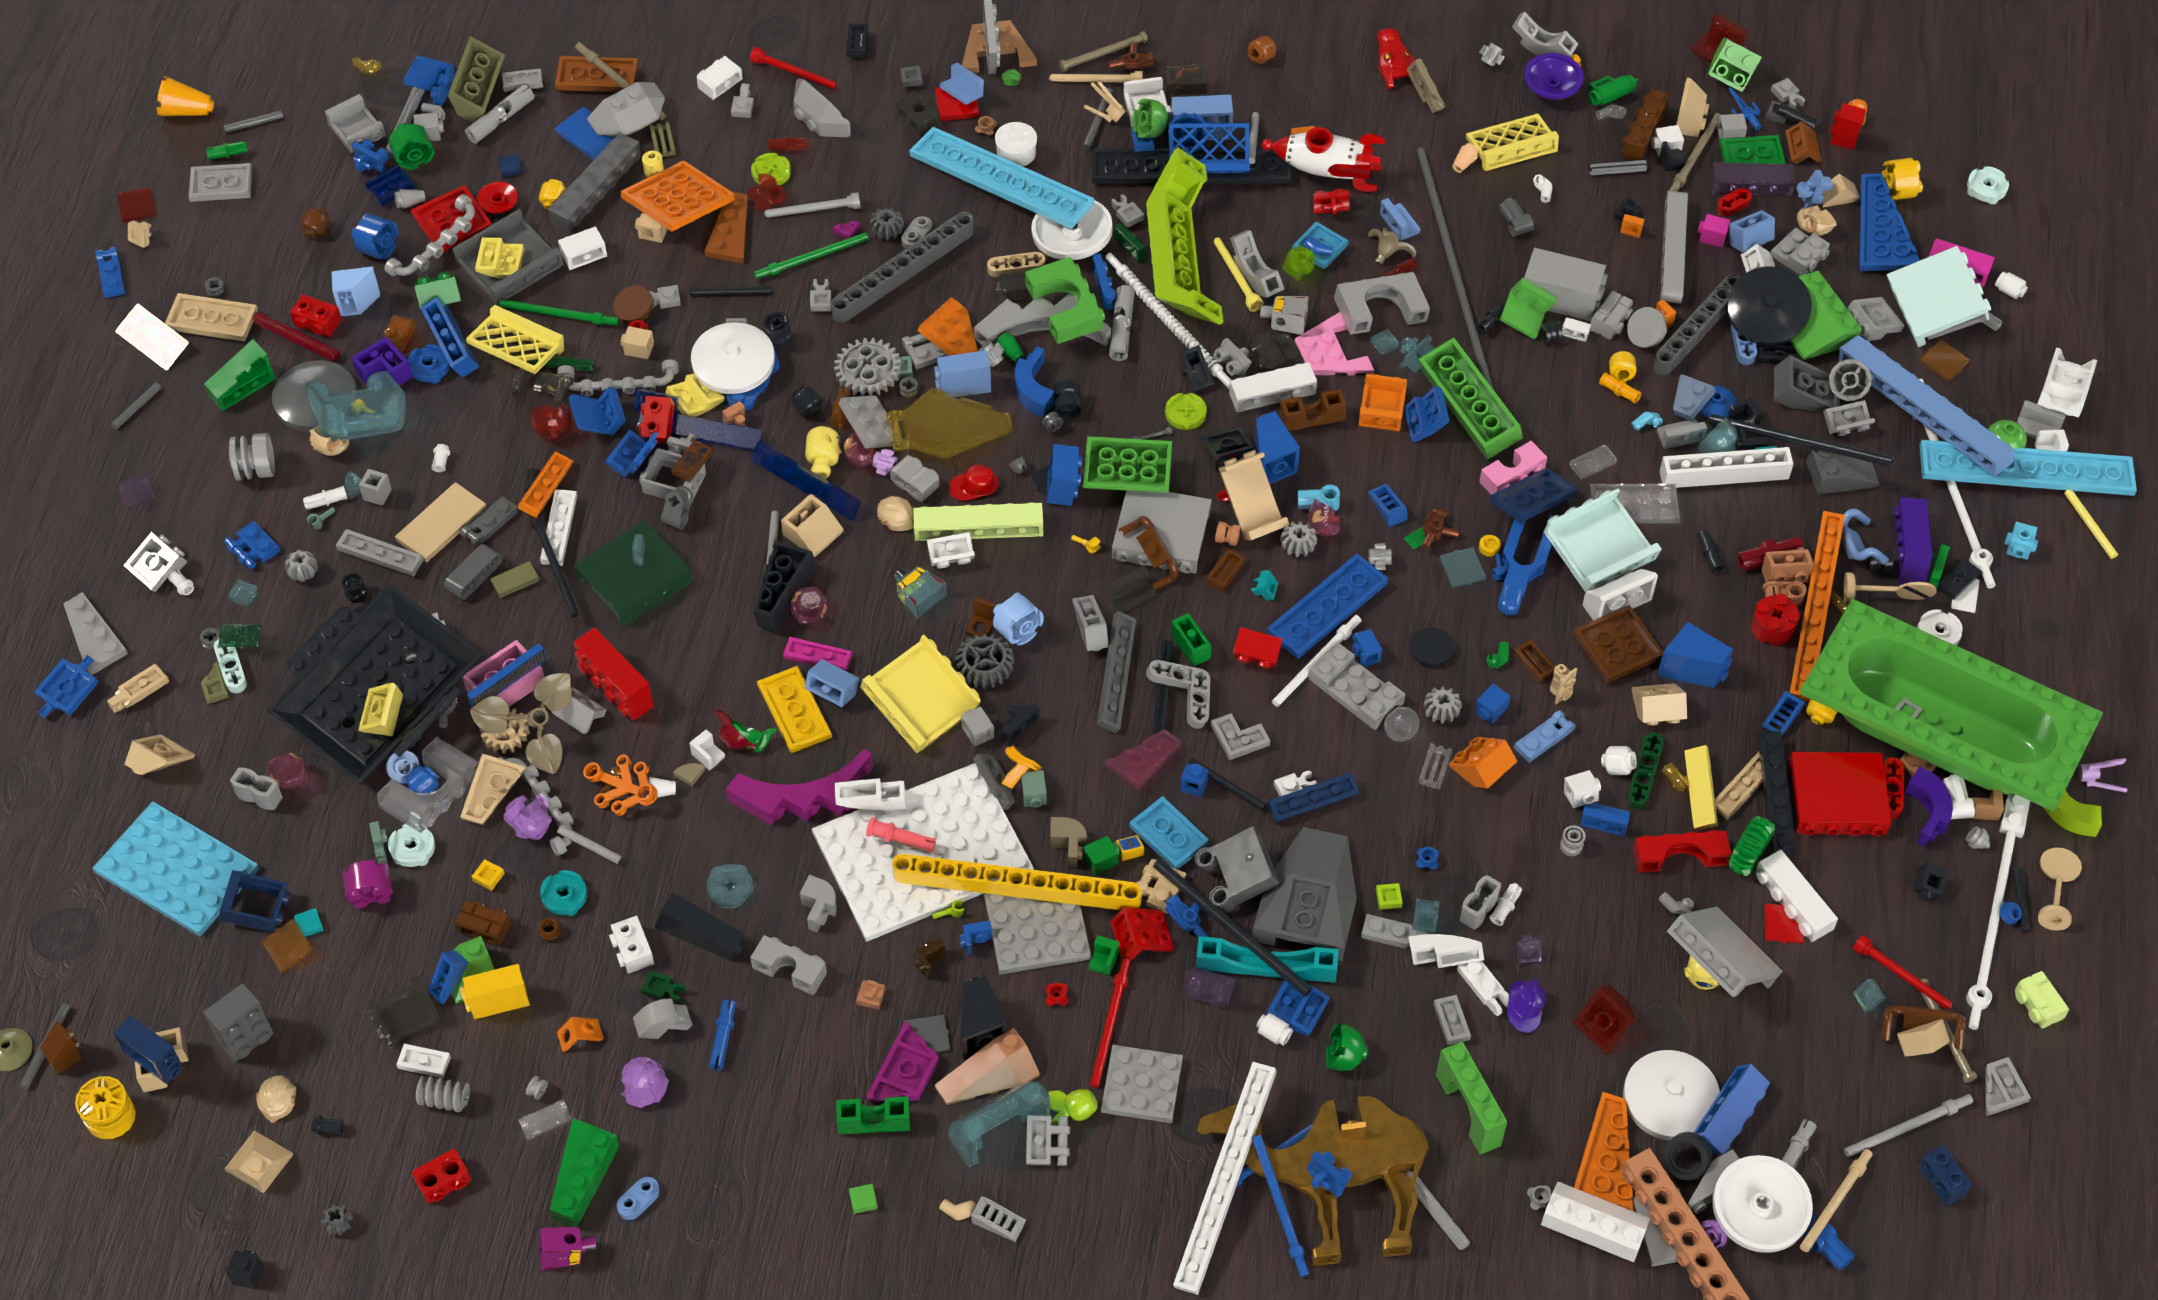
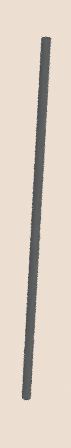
(1453, 266)

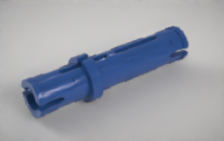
(724, 1026)

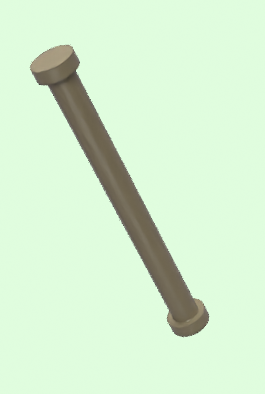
(1064, 65)
(1969, 1076)

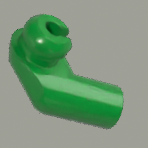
(1501, 658)

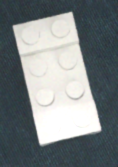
(2066, 385)

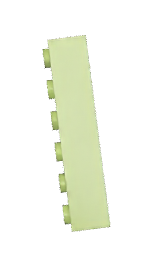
(979, 520)

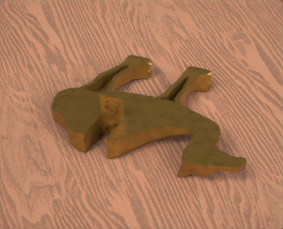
(1370, 1148)

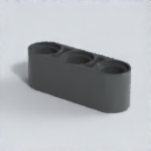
(473, 571)

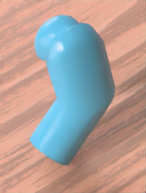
(1647, 418)

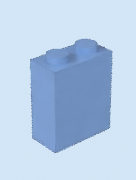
(963, 374)

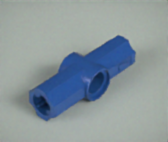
(1830, 1245)

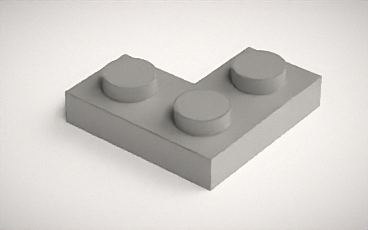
(1237, 741)

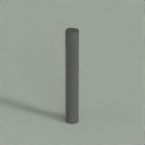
(253, 121)
(136, 405)

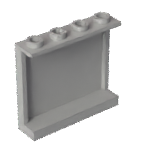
(1176, 517)
(1723, 950)

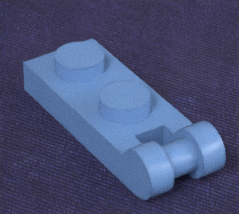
(1544, 736)

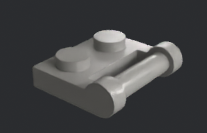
(924, 354)

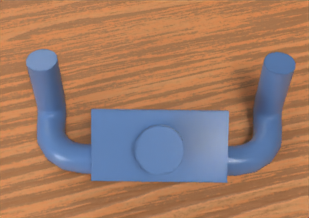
(1852, 542)

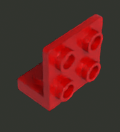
(1141, 930)

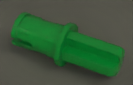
(226, 150)

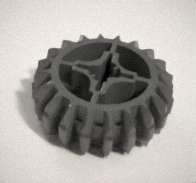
(982, 653)

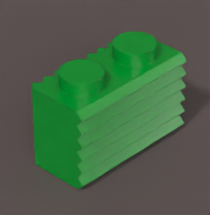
(1191, 640)

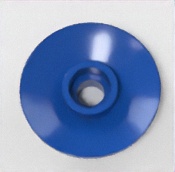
(1719, 403)

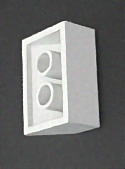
(1631, 589)

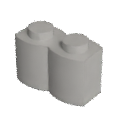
(915, 478)
(256, 788)
(1480, 902)

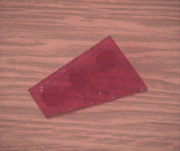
(1144, 760)

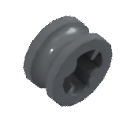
(214, 292)
(908, 381)
(1052, 422)
(205, 634)

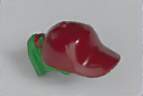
(740, 737)

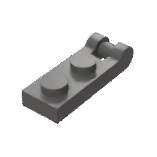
(489, 521)

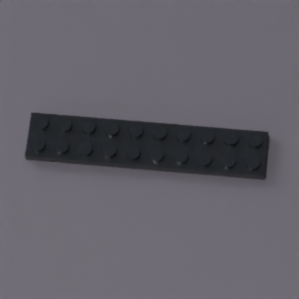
(1146, 167)

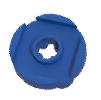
(428, 373)

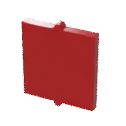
(1780, 927)

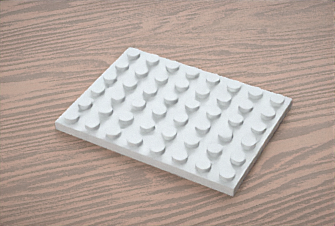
(950, 808)

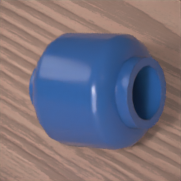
(422, 780)

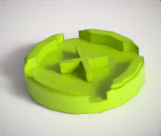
(772, 165)
(1185, 411)

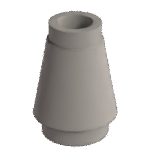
(408, 198)

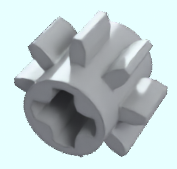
(1491, 54)
(994, 352)
(1380, 556)

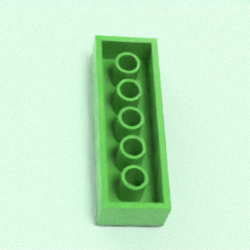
(1471, 398)

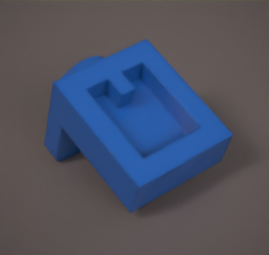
(975, 932)

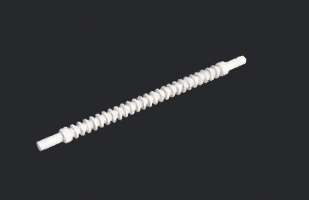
(1166, 317)

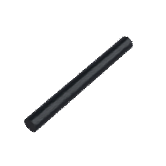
(747, 290)
(1233, 788)

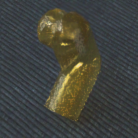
(366, 66)

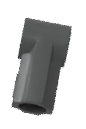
(1517, 221)

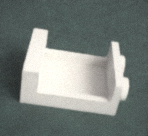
(1147, 89)

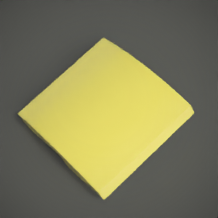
(499, 258)
(694, 396)

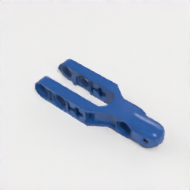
(1519, 575)

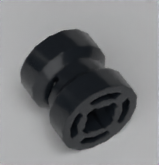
(1873, 564)
(354, 587)

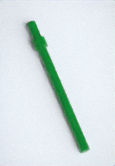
(775, 268)
(597, 318)

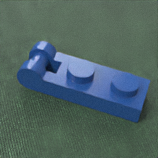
(110, 272)
(1103, 282)

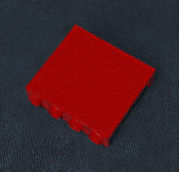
(1840, 793)

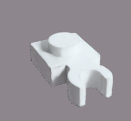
(1291, 783)

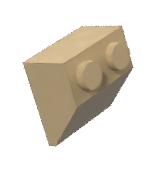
(1692, 109)
(1660, 703)

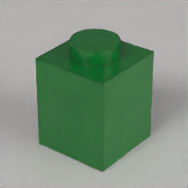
(1101, 855)

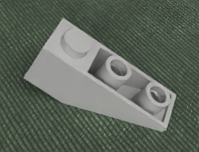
(1704, 1191)

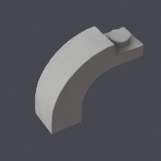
(1256, 273)

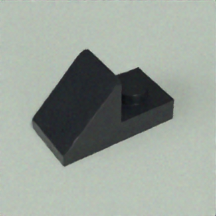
(1195, 366)
(1020, 720)

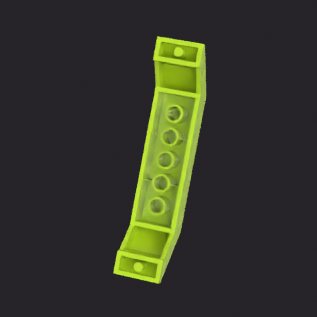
(1174, 239)

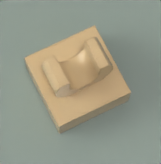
(139, 233)

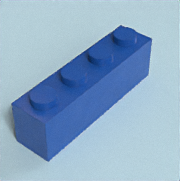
(449, 337)
(1732, 1108)

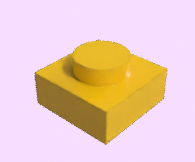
(488, 875)

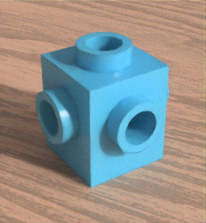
(2021, 540)

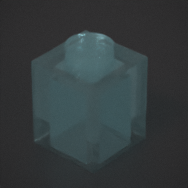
(1425, 915)

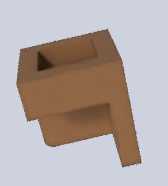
(1989, 808)

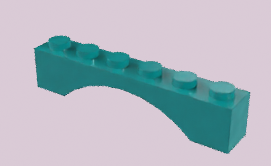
(1226, 957)

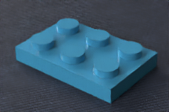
(1169, 833)

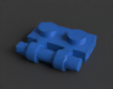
(258, 543)

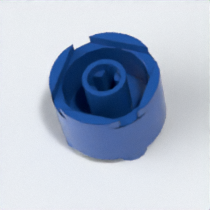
(375, 236)

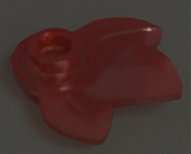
(764, 193)

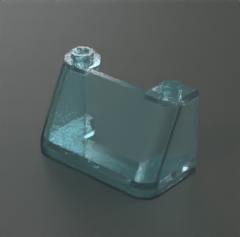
(359, 412)
(1021, 1099)

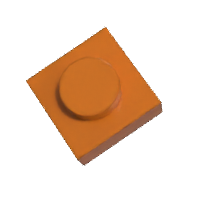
(1632, 225)

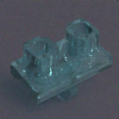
(1413, 350)

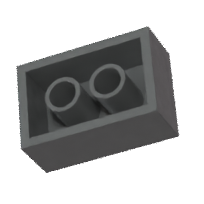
(238, 1023)

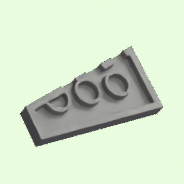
(93, 634)

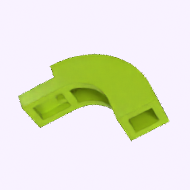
(2076, 816)

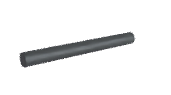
(1095, 124)
(39, 1056)

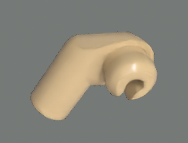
(958, 1211)

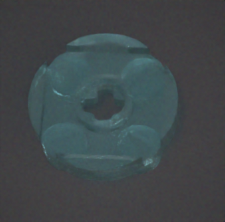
(729, 873)

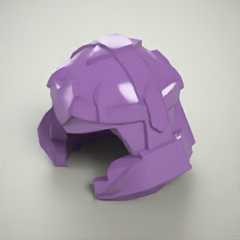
(530, 820)
(643, 1082)

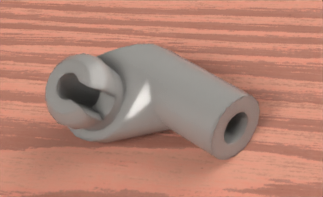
(1676, 907)

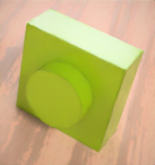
(1389, 896)

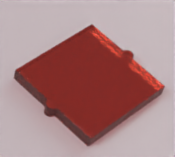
(136, 204)

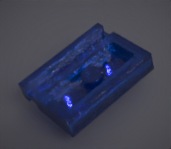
(384, 185)

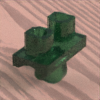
(239, 635)

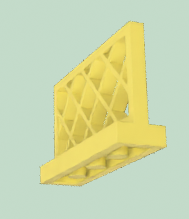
(1515, 150)
(523, 330)

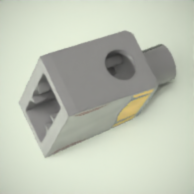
(1287, 313)

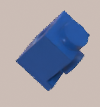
(1366, 648)
(1197, 775)

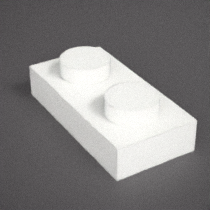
(423, 1060)

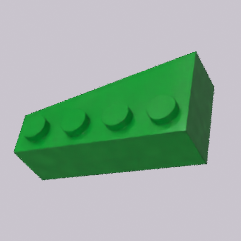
(581, 1171)

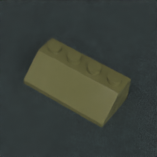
(475, 79)

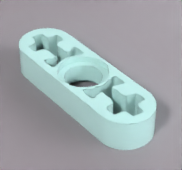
(228, 673)

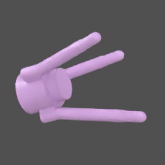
(2090, 772)

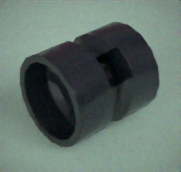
(778, 330)
(1067, 399)

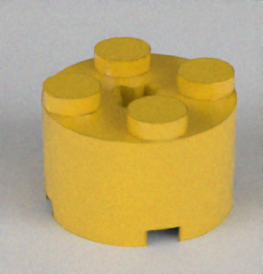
(1903, 178)

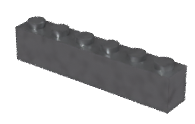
(594, 182)

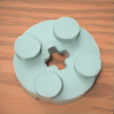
(1985, 193)
(415, 856)

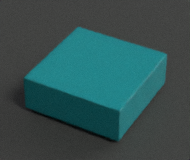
(309, 922)

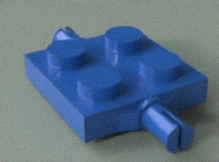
(66, 687)

